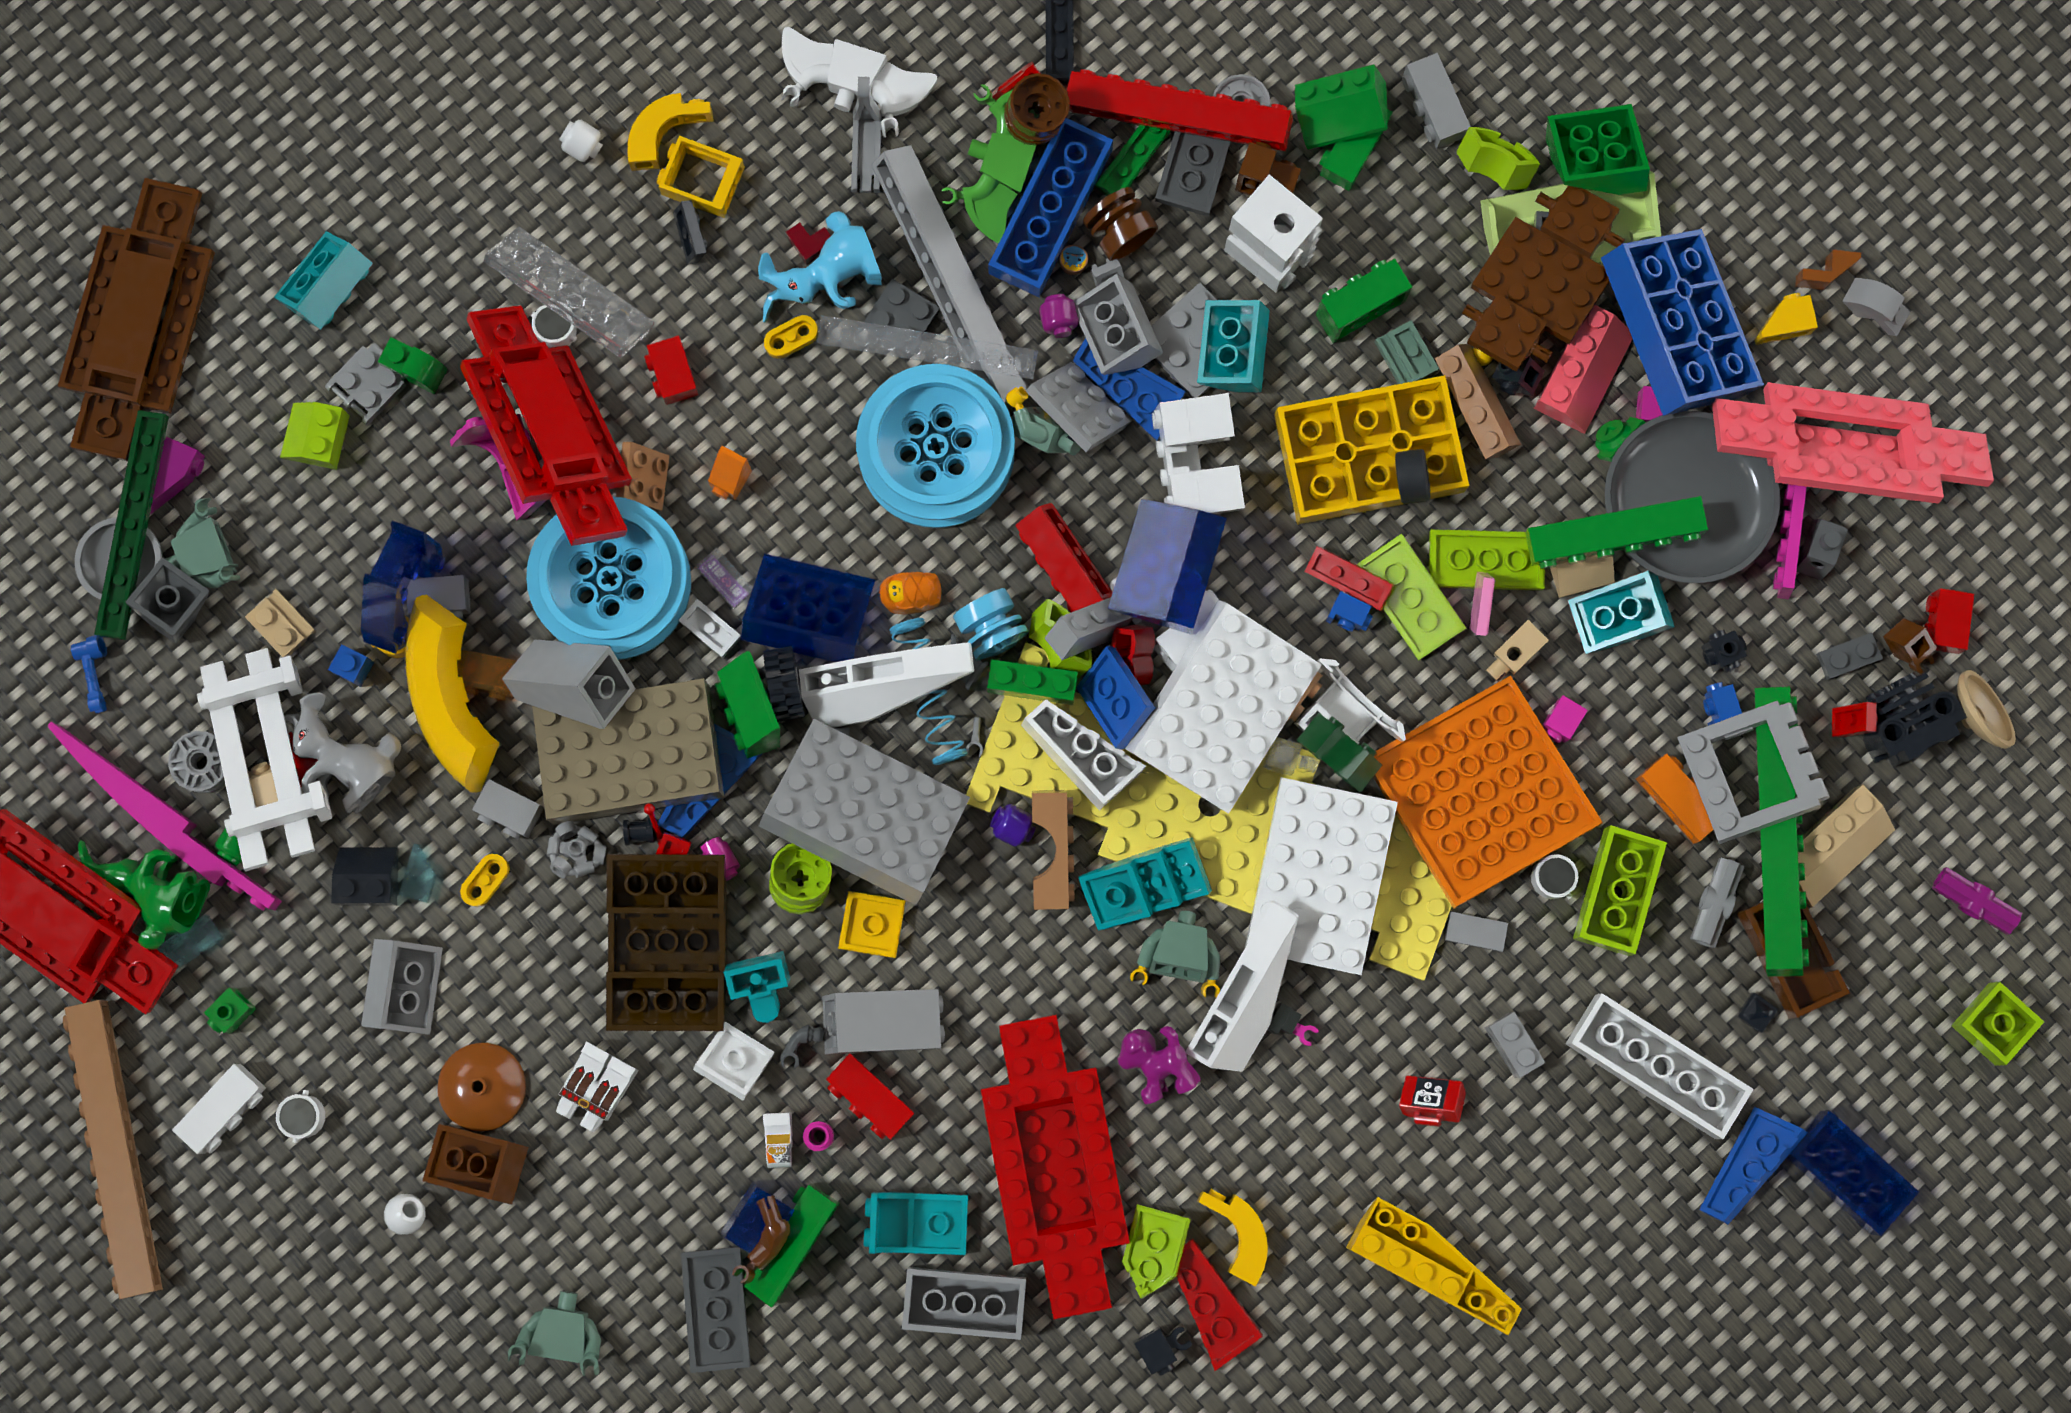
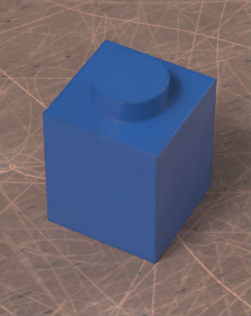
(351, 665)

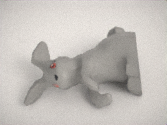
(358, 766)

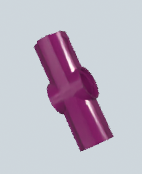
(1977, 901)

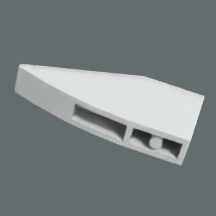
(880, 683)
(1248, 996)

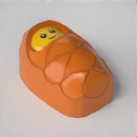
(910, 592)

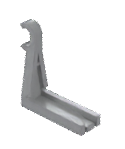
(866, 139)

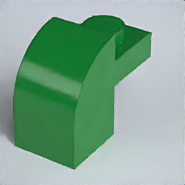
(413, 364)

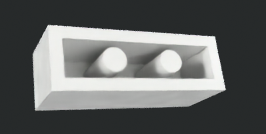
(220, 1109)

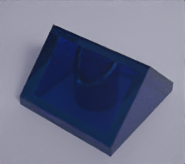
(746, 1221)

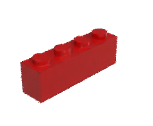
(1062, 558)

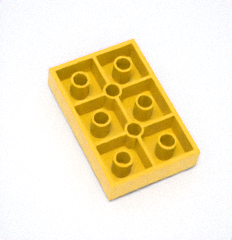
(1346, 445)

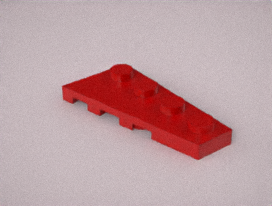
(1217, 1312)

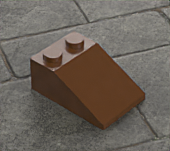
(475, 1164)

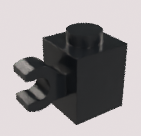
(1157, 1349)

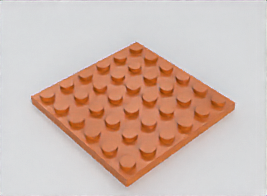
(1483, 792)

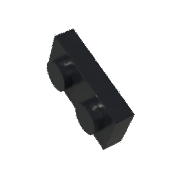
(687, 223)

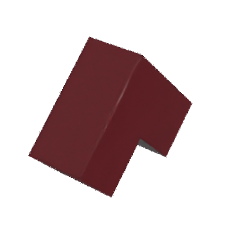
(807, 246)

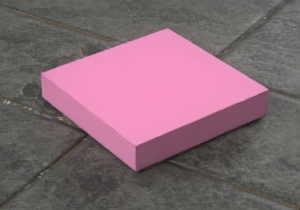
(1482, 603)

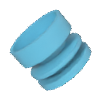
(992, 627)

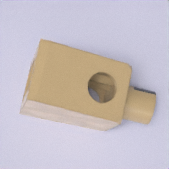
(1526, 641)

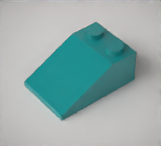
(1621, 612)

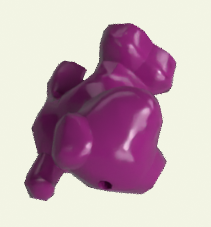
(1140, 1051)

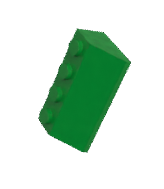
(806, 1224)

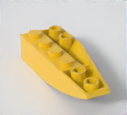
(1431, 1263)

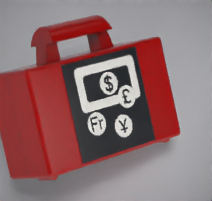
(1432, 1100)

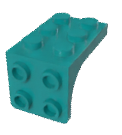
(916, 1223)

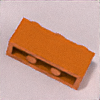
(1677, 796)

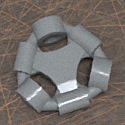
(574, 850)

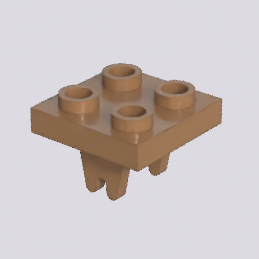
(648, 475)

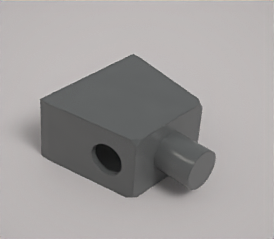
(1822, 546)

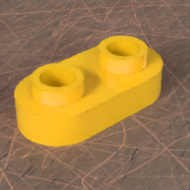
(790, 336)
(484, 879)

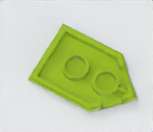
(1154, 1248)

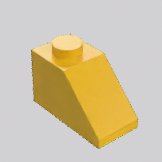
(1789, 320)

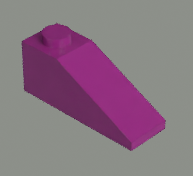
(176, 471)

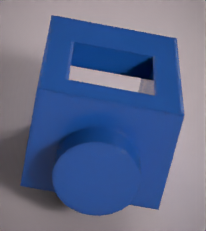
(1350, 613)
(1721, 702)

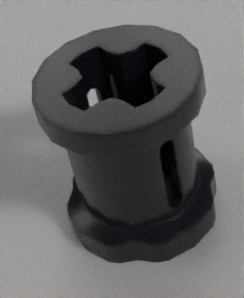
(638, 831)

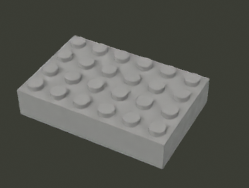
(864, 811)

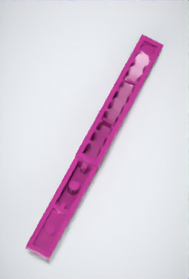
(162, 821)

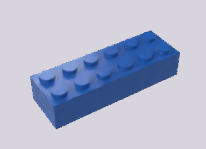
(1050, 207)

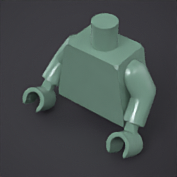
(202, 549)
(560, 1335)

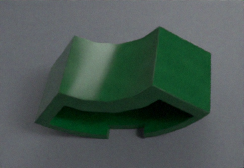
(1341, 753)

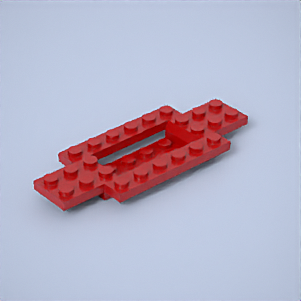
(562, 419)
(62, 937)
(1038, 1123)

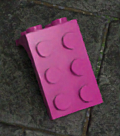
(477, 433)

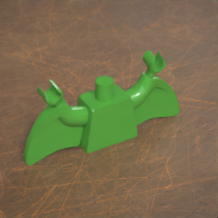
(1002, 172)

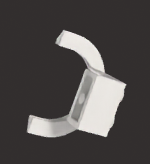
(1349, 707)

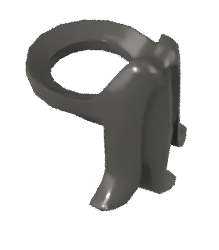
(979, 678)

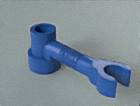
(88, 651)

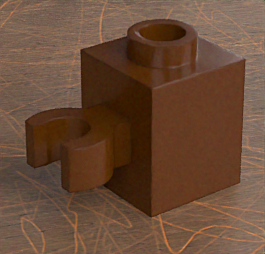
(1911, 644)

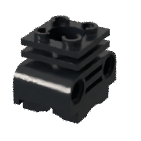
(1910, 720)

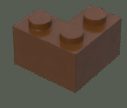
(1260, 163)

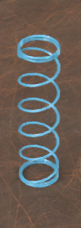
(951, 754)

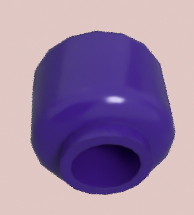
(1012, 825)

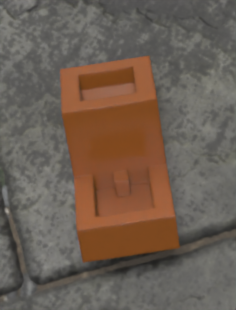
(1835, 265)

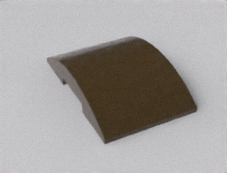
(666, 942)

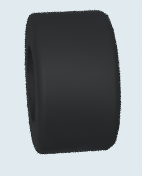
(1412, 476)

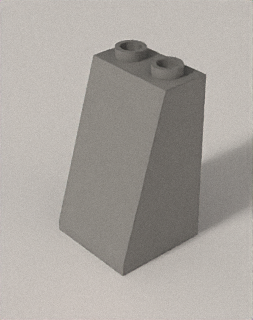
(571, 681)
(882, 1021)

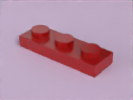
(1349, 578)

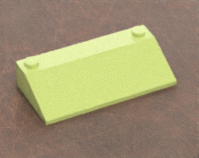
(1635, 222)

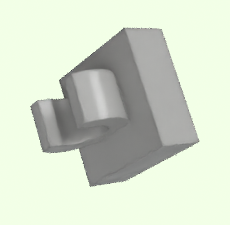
(1106, 271)

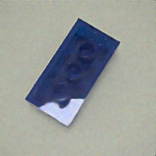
(1852, 1173)

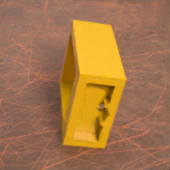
(727, 187)

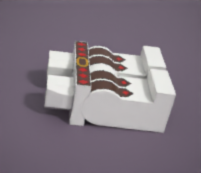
(586, 1090)

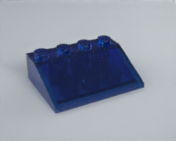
(1167, 564)
(807, 608)

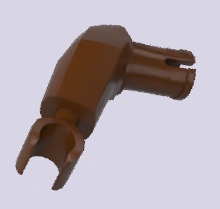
(771, 1240)

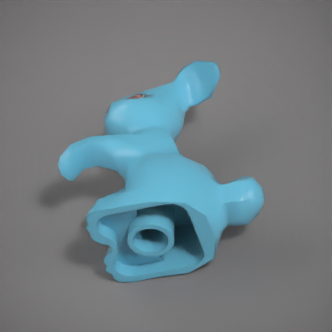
(841, 257)

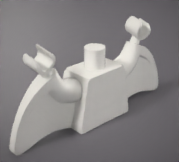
(842, 65)

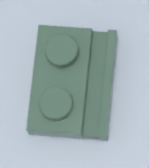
(1406, 354)

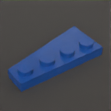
(1133, 390)
(733, 764)
(1752, 1160)

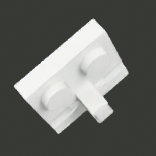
(734, 1061)

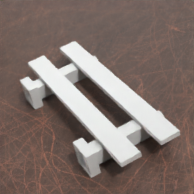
(292, 806)

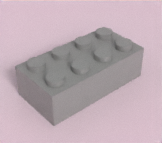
(964, 1303)

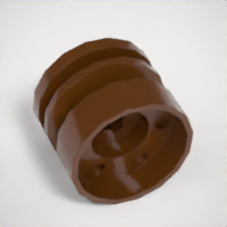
(1046, 98)
(1118, 220)

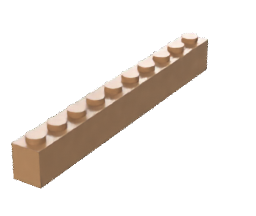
(112, 1149)

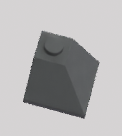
(168, 600)

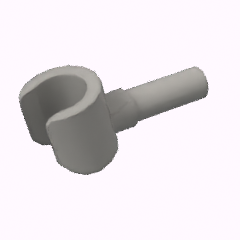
(975, 739)

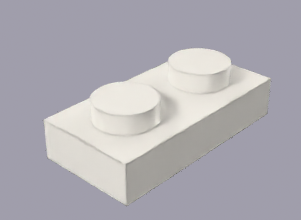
(710, 628)

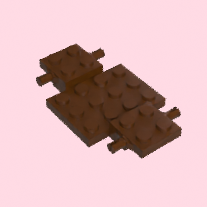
(1543, 278)

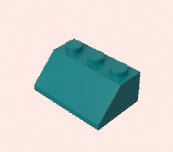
(324, 280)
(1233, 345)

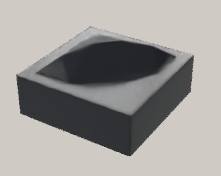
(1756, 1012)

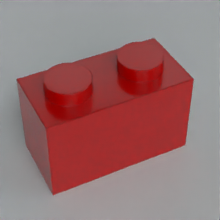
(671, 369)
(1949, 619)

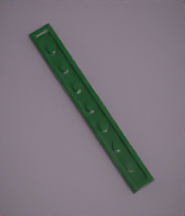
(131, 524)

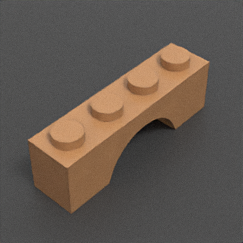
(1052, 887)

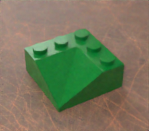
(1599, 150)

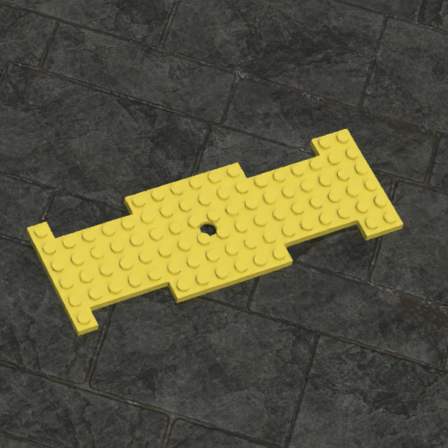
(1231, 845)

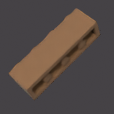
(1477, 401)

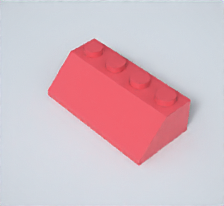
(1585, 370)

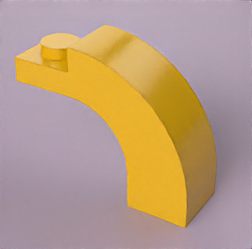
(656, 121)
(1252, 1244)

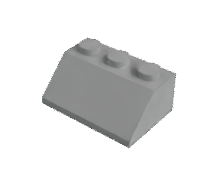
(1117, 326)
(401, 986)

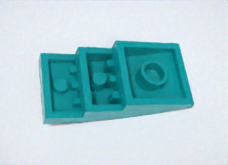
(1145, 884)

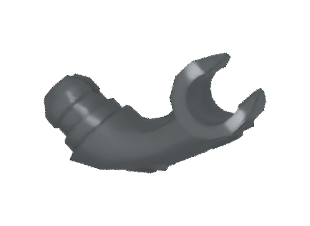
(802, 1036)

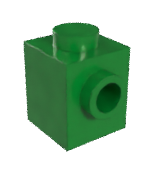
(229, 1011)

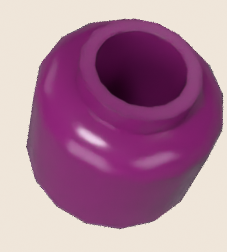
(1058, 315)

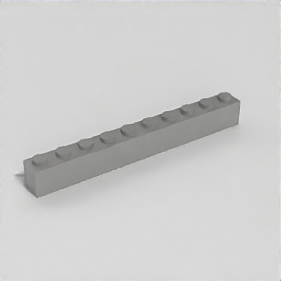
(940, 256)

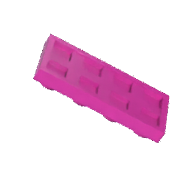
(1789, 546)

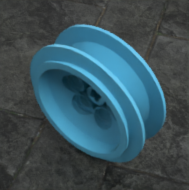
(923, 397)
(639, 624)

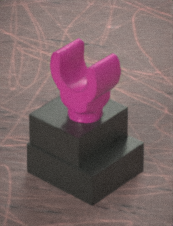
(1287, 1020)

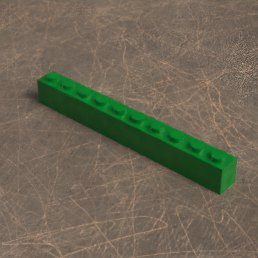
(1780, 853)

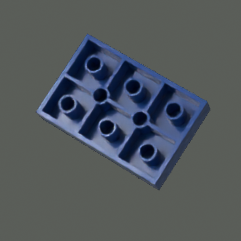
(1681, 321)

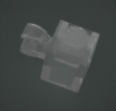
(1285, 757)

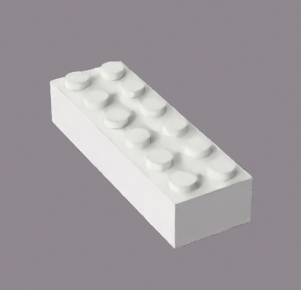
(1659, 1066)

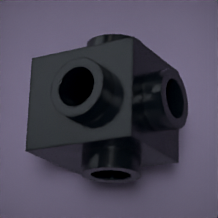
(1523, 381)
(1716, 656)

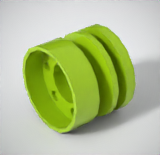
(795, 863)

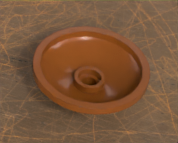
(502, 1086)

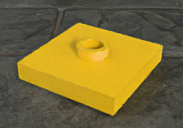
(872, 924)

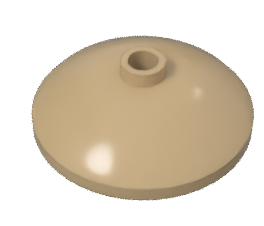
(1984, 711)

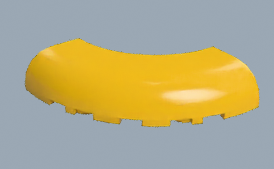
(440, 695)

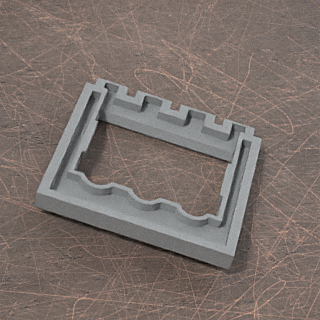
(1713, 785)

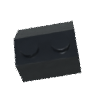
(365, 876)

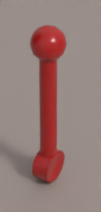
(650, 809)

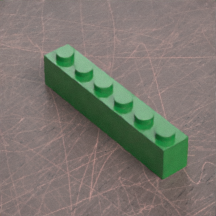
(1616, 531)

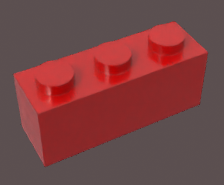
(869, 1097)

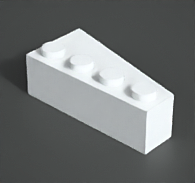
(1081, 754)

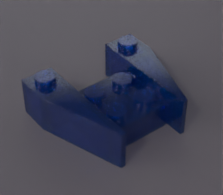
(385, 590)

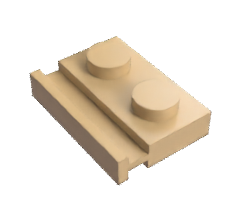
(280, 624)

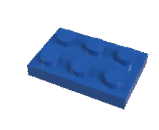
(1115, 697)

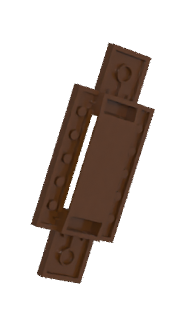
(123, 314)

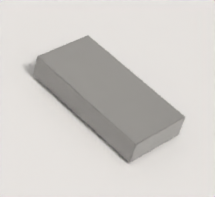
(1476, 931)

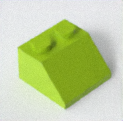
(315, 434)

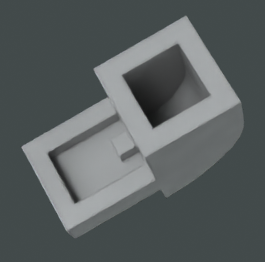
(1878, 302)

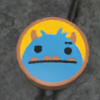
(1073, 259)

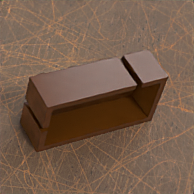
(1798, 993)

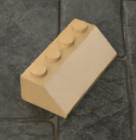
(1842, 841)

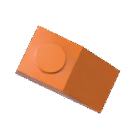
(729, 474)

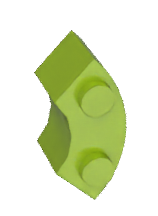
(1498, 159)
(1041, 623)

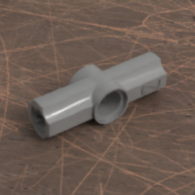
(1717, 902)

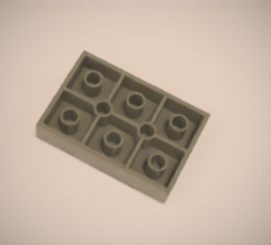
(651, 752)

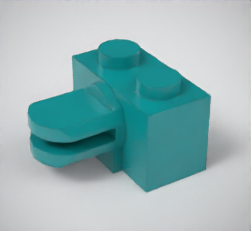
(759, 980)

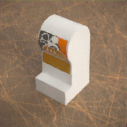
(778, 1139)

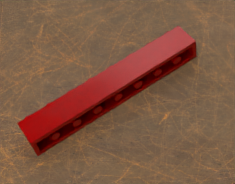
(1179, 110)

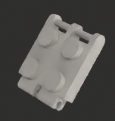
(366, 383)

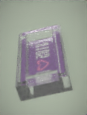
(724, 578)

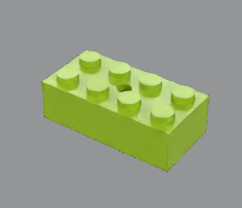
(1633, 865)

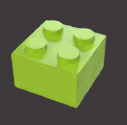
(1997, 1023)

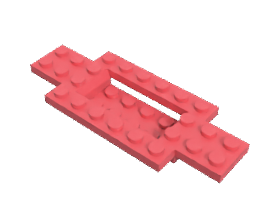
(1849, 460)

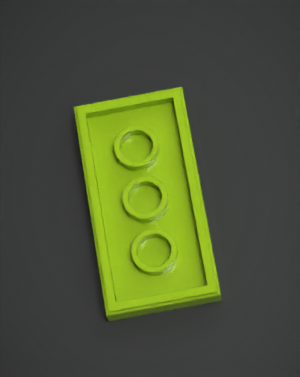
(1504, 555)
(1416, 601)

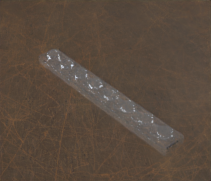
(927, 347)

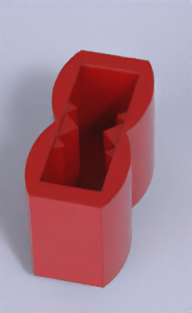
(1135, 647)

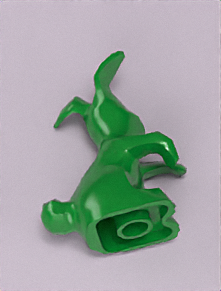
(164, 905)

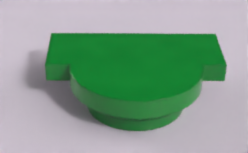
(1613, 434)

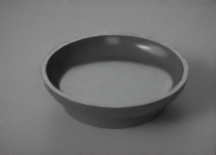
(1679, 460)

